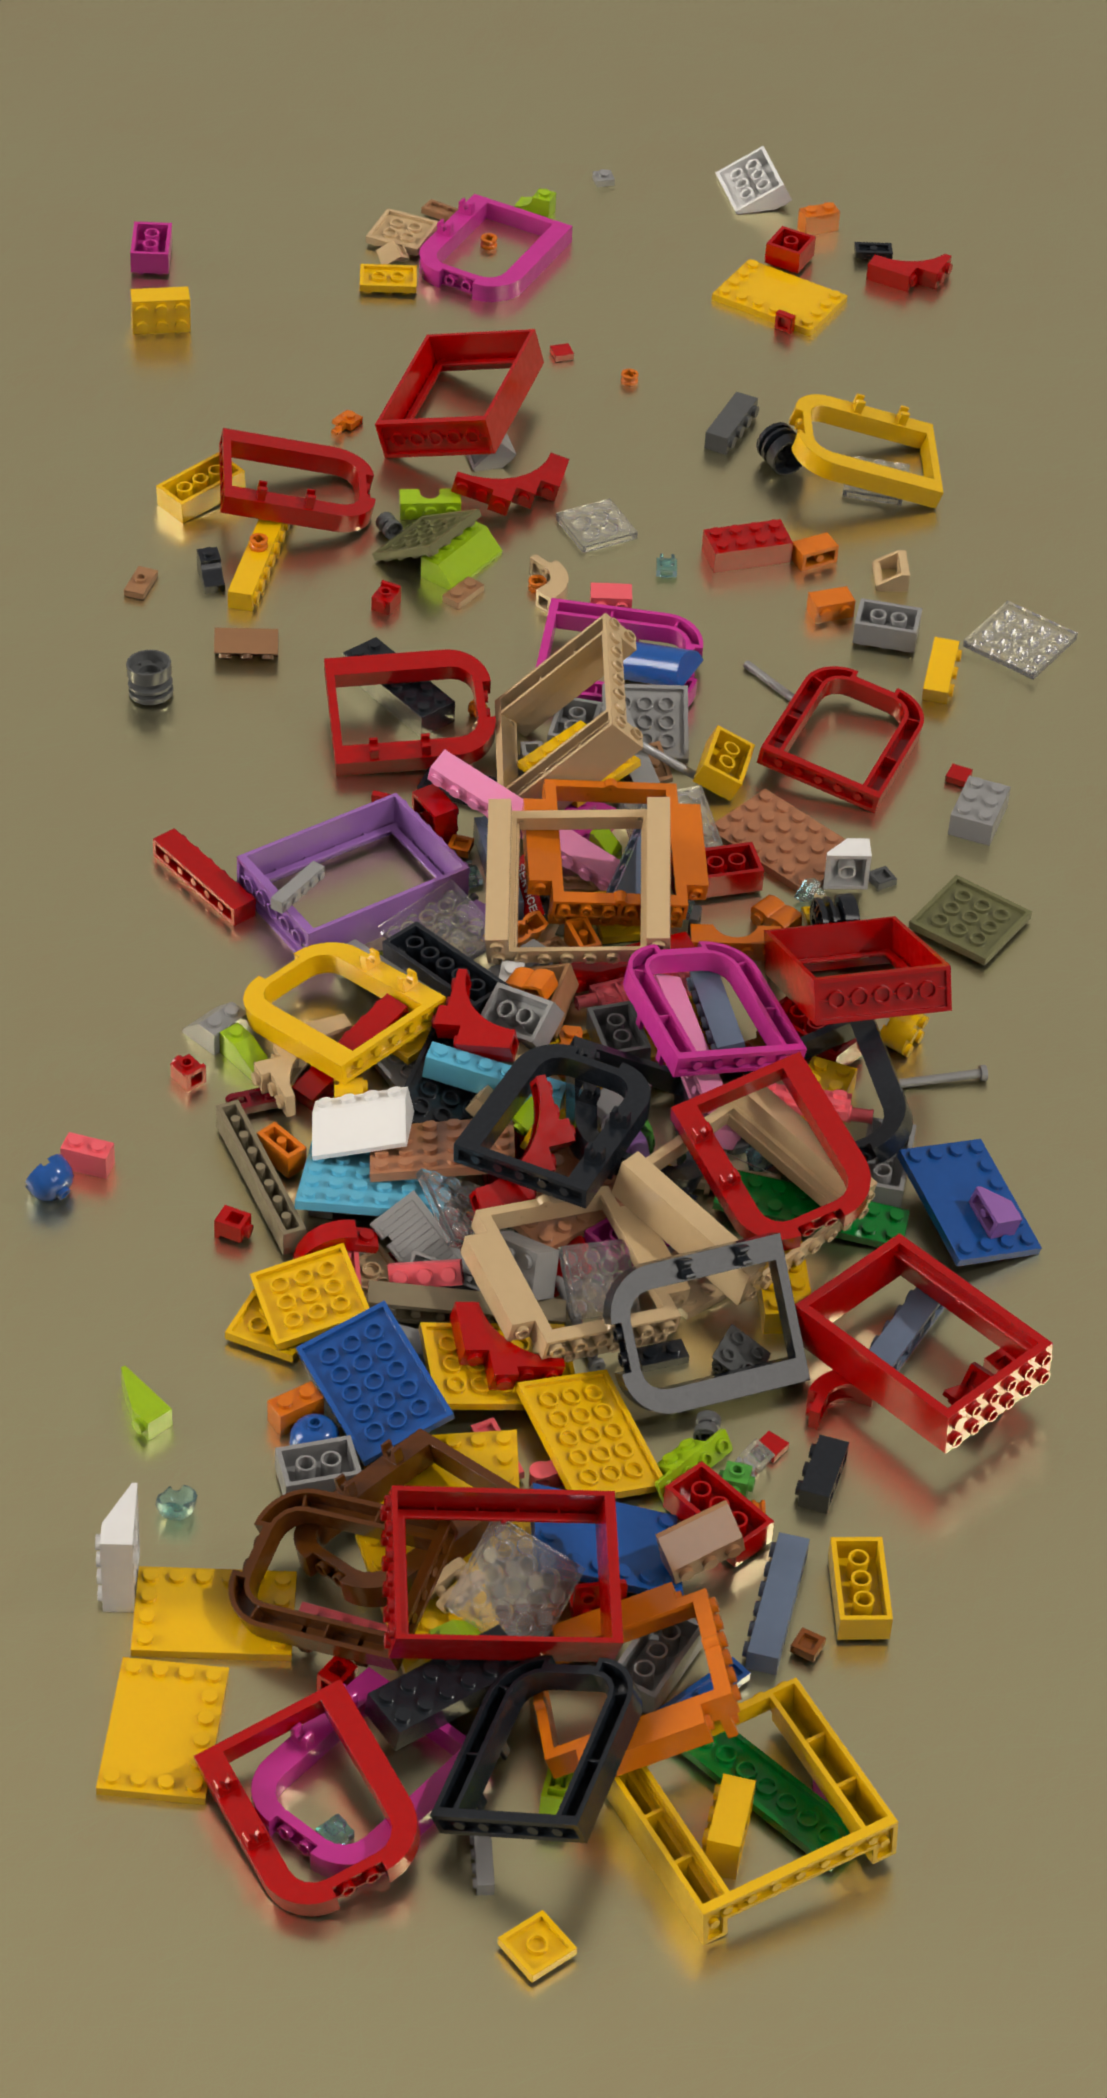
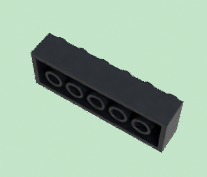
(416, 704)
(438, 963)
(432, 1695)

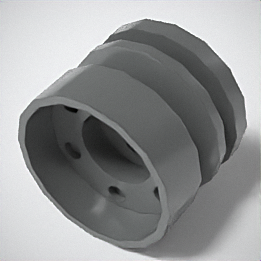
(149, 677)

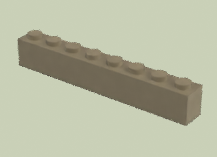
(260, 1176)
(434, 1304)

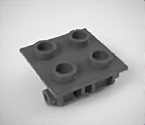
(737, 1351)

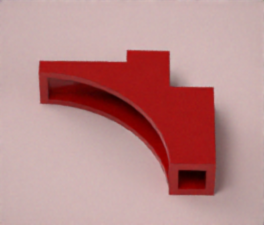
(469, 1029)
(503, 1361)

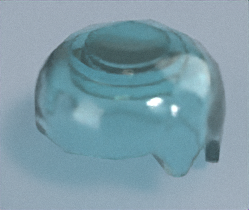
(177, 1504)

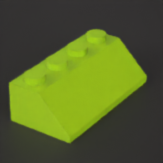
(462, 557)

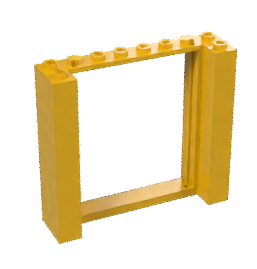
(682, 1862)

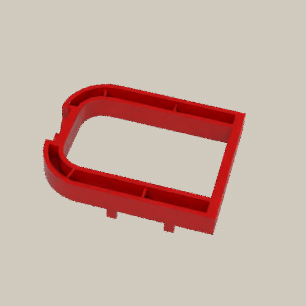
(287, 508)
(403, 668)
(844, 681)
(727, 1181)
(386, 1788)

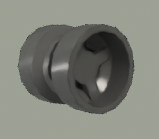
(388, 525)
(707, 1424)

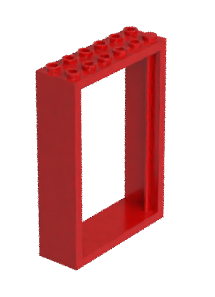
(467, 435)
(915, 987)
(890, 1388)
(502, 1506)

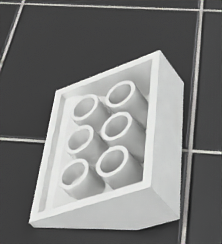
(753, 183)
(361, 1123)
(119, 1554)

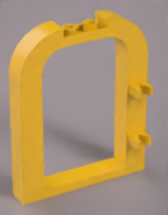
(874, 422)
(360, 968)

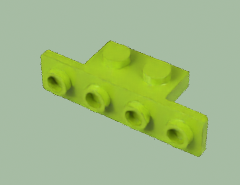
(689, 1454)

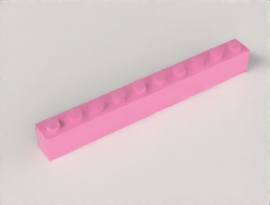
(476, 788)
(697, 1084)

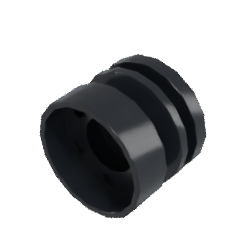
(775, 448)
(842, 909)

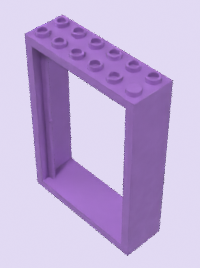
(333, 838)

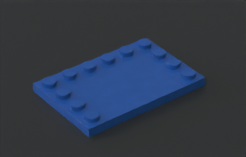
(945, 1182)
(374, 1381)
(637, 1545)

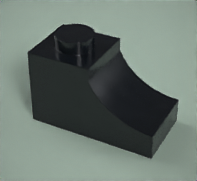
(210, 570)

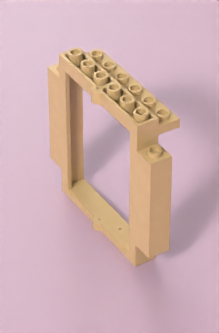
(515, 1303)

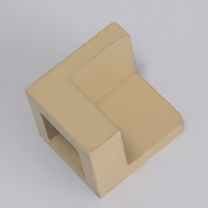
(392, 252)

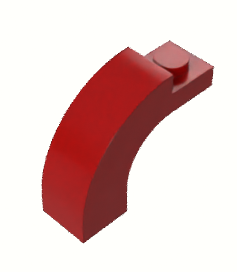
(335, 1233)
(828, 1390)

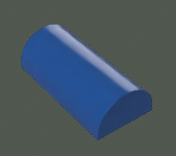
(661, 664)

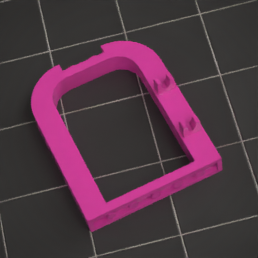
(470, 214)
(643, 623)
(669, 1035)
(302, 1751)

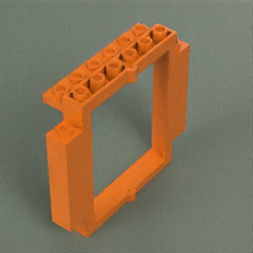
(544, 860)
(671, 1728)

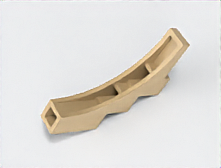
(283, 1068)

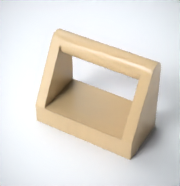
(895, 560)

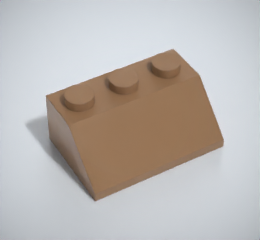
(246, 643)
(700, 1542)

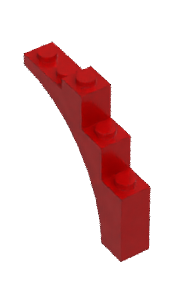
(518, 490)
(547, 1135)

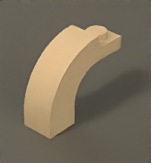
(556, 583)

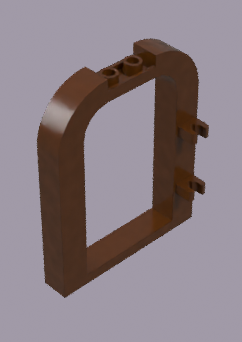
(395, 1468)
(317, 1632)

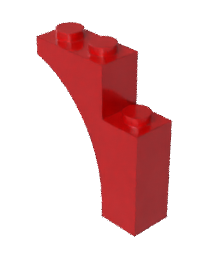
(905, 274)

